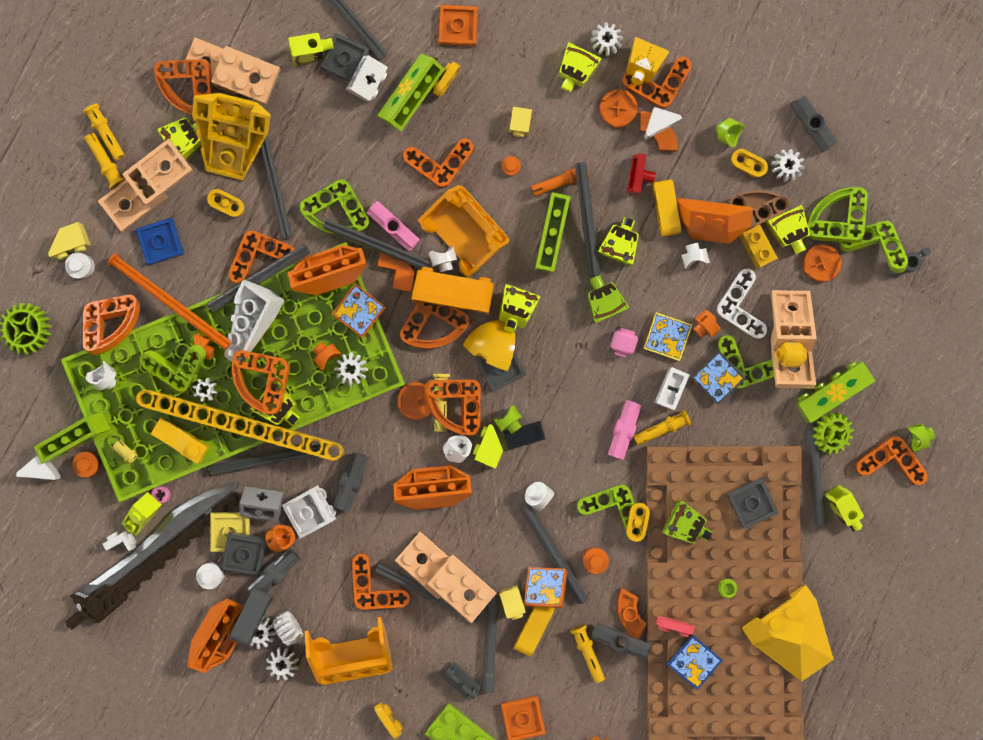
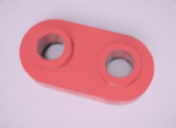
(683, 628)

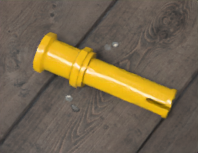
(101, 126)
(108, 168)
(670, 424)
(585, 646)

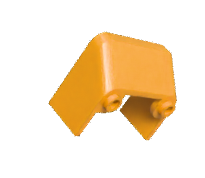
(453, 291)
(349, 659)

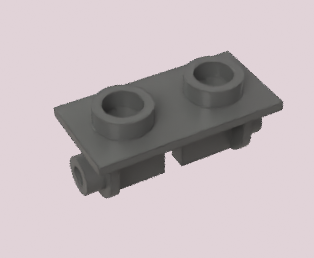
(461, 681)

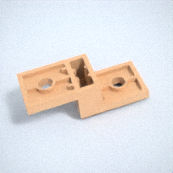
(233, 70)
(145, 185)
(793, 327)
(445, 577)

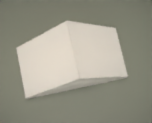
(660, 121)
(35, 469)

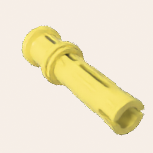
(442, 402)

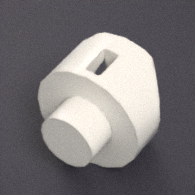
(694, 254)
(443, 260)
(79, 265)
(102, 377)
(455, 451)
(538, 495)
(210, 575)

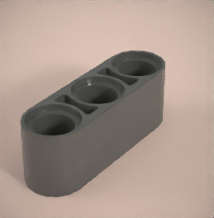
(251, 617)

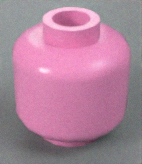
(624, 342)

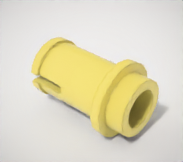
(125, 452)

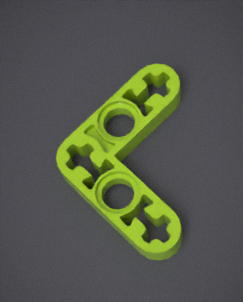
(880, 237)
(740, 366)
(179, 372)
(613, 500)

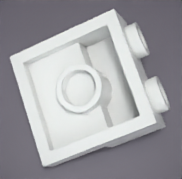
(309, 511)

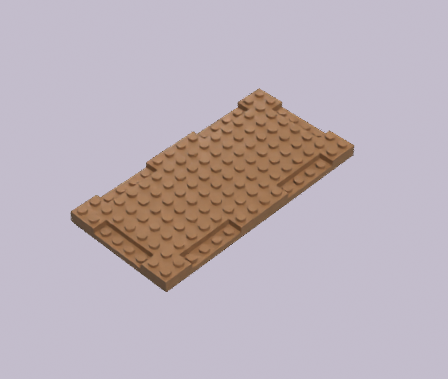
(748, 690)

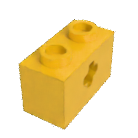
(758, 246)

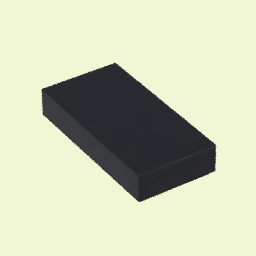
(525, 435)

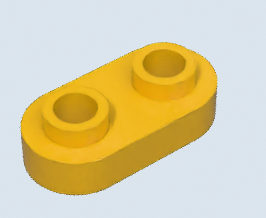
(449, 74)
(749, 162)
(226, 203)
(636, 521)
(384, 713)

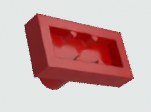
(638, 174)

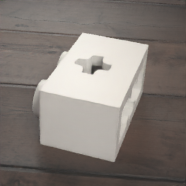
(358, 85)

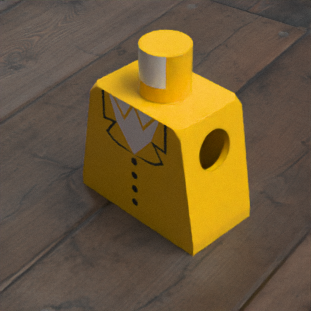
(645, 61)

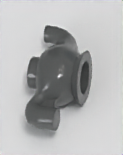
(914, 262)

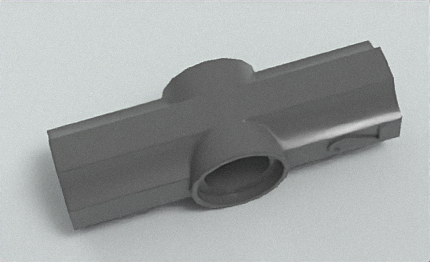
(821, 134)
(350, 481)
(275, 571)
(632, 645)

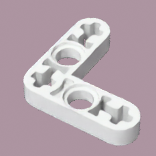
(735, 310)

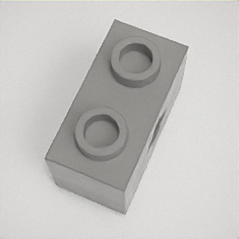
(261, 504)

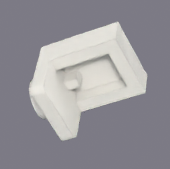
(115, 539)

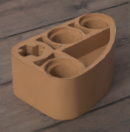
(761, 200)

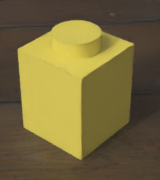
(520, 122)

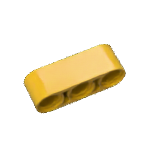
(666, 207)
(533, 630)

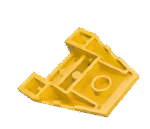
(229, 132)
(793, 635)

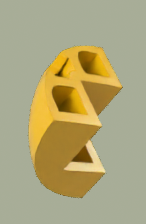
(492, 344)

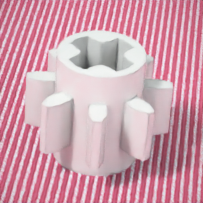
(210, 391)

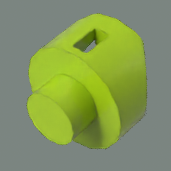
(729, 131)
(510, 421)
(921, 437)

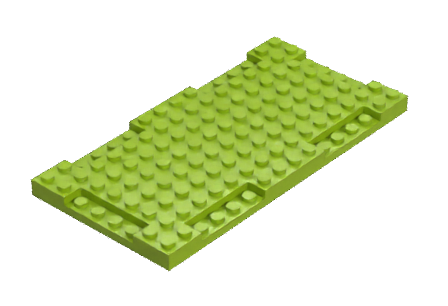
(293, 335)

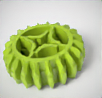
(9, 321)

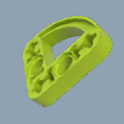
(343, 198)
(846, 228)

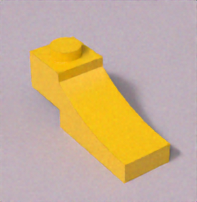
(180, 440)

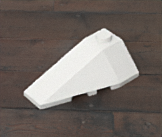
(253, 315)

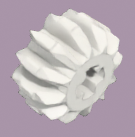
(599, 40)
(787, 158)
(352, 362)
(287, 628)
(266, 636)
(276, 658)

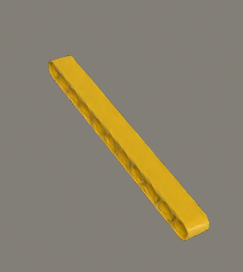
(231, 424)

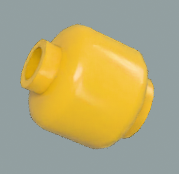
(791, 354)

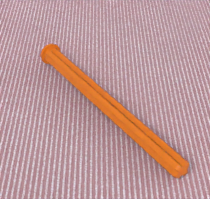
(169, 301)

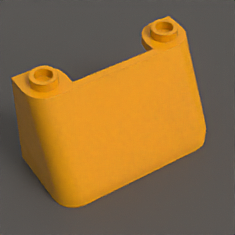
(465, 227)

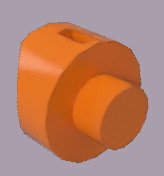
(706, 325)
(205, 343)
(324, 354)
(86, 464)
(277, 539)
(595, 560)

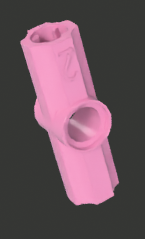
(384, 218)
(624, 429)

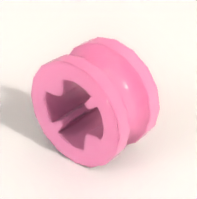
(164, 489)

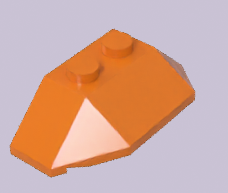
(713, 220)
(327, 270)
(432, 487)
(212, 641)

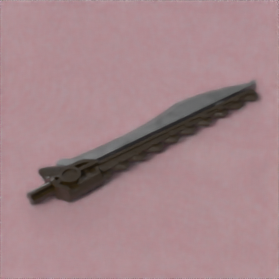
(108, 599)

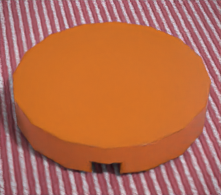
(618, 108)
(821, 263)
(412, 401)

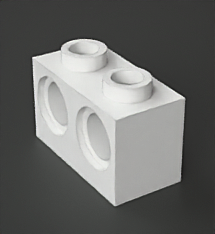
(671, 388)

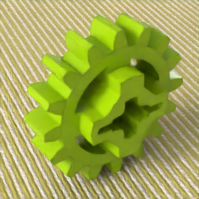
(833, 433)

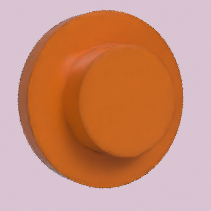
(511, 165)

